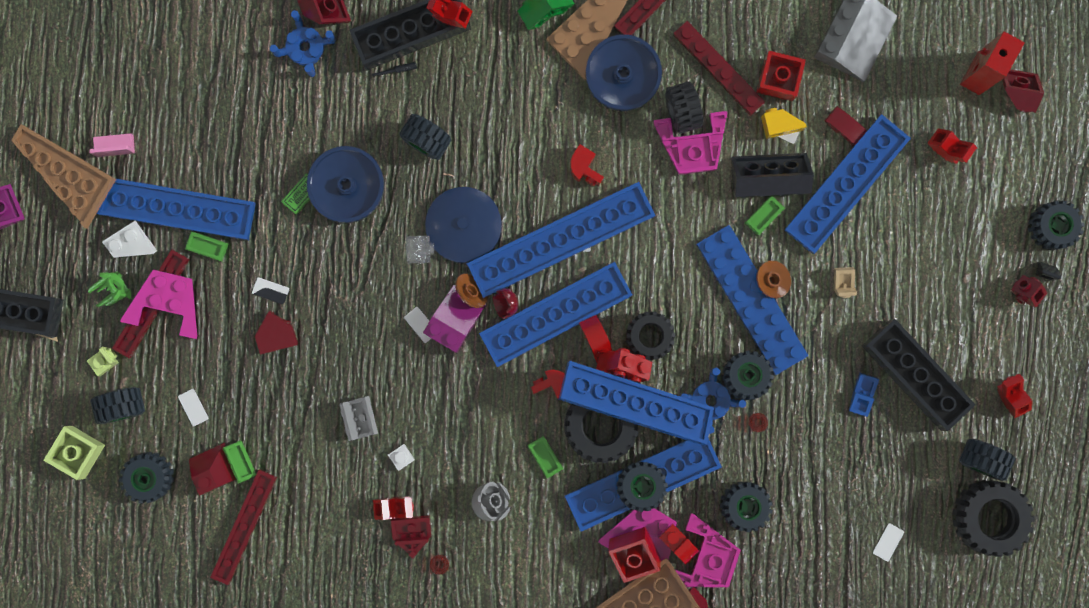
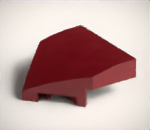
(275, 334)
(411, 533)

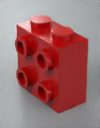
(625, 365)

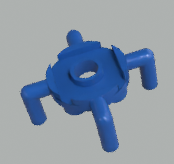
(301, 35)
(721, 394)

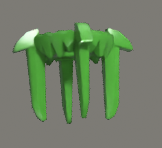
(107, 282)

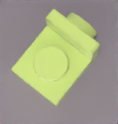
(103, 360)

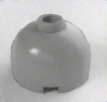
(491, 501)

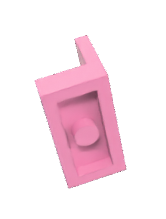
(113, 145)

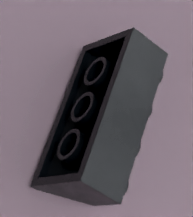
(771, 175)

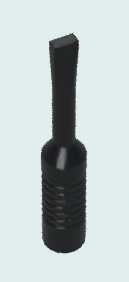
(398, 69)

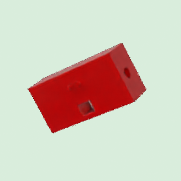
(992, 63)

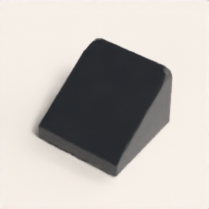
(1048, 272)

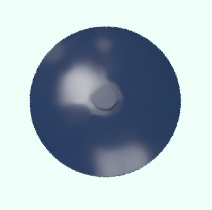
(623, 72)
(345, 184)
(463, 224)

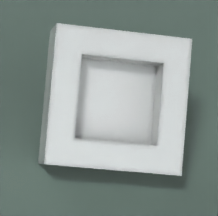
(401, 457)

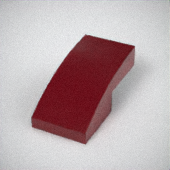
(845, 125)

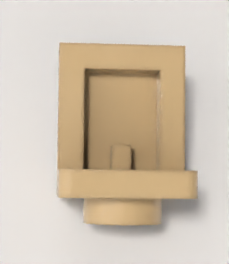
(844, 282)

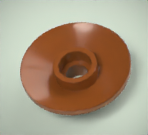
(780, 279)
(469, 291)

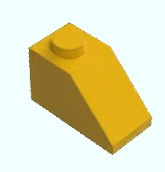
(780, 123)

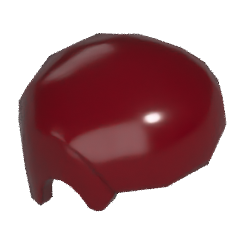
(505, 303)

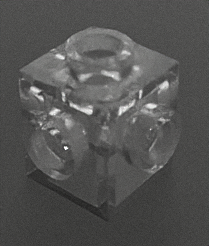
(419, 249)

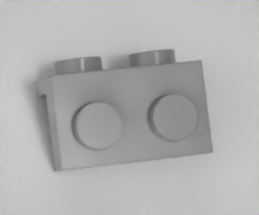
(358, 418)

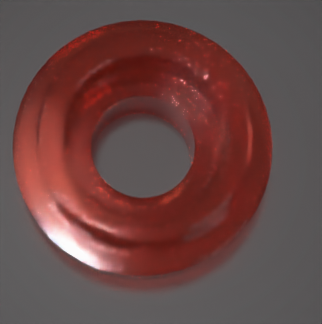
(764, 422)
(437, 570)

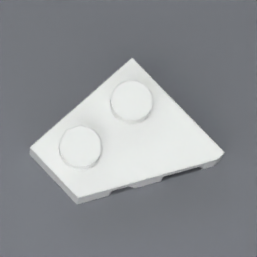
(129, 242)

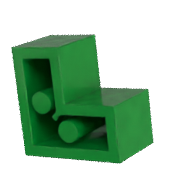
(537, 12)

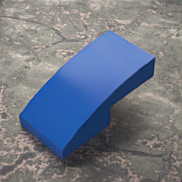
(863, 394)

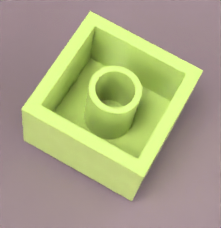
(74, 452)

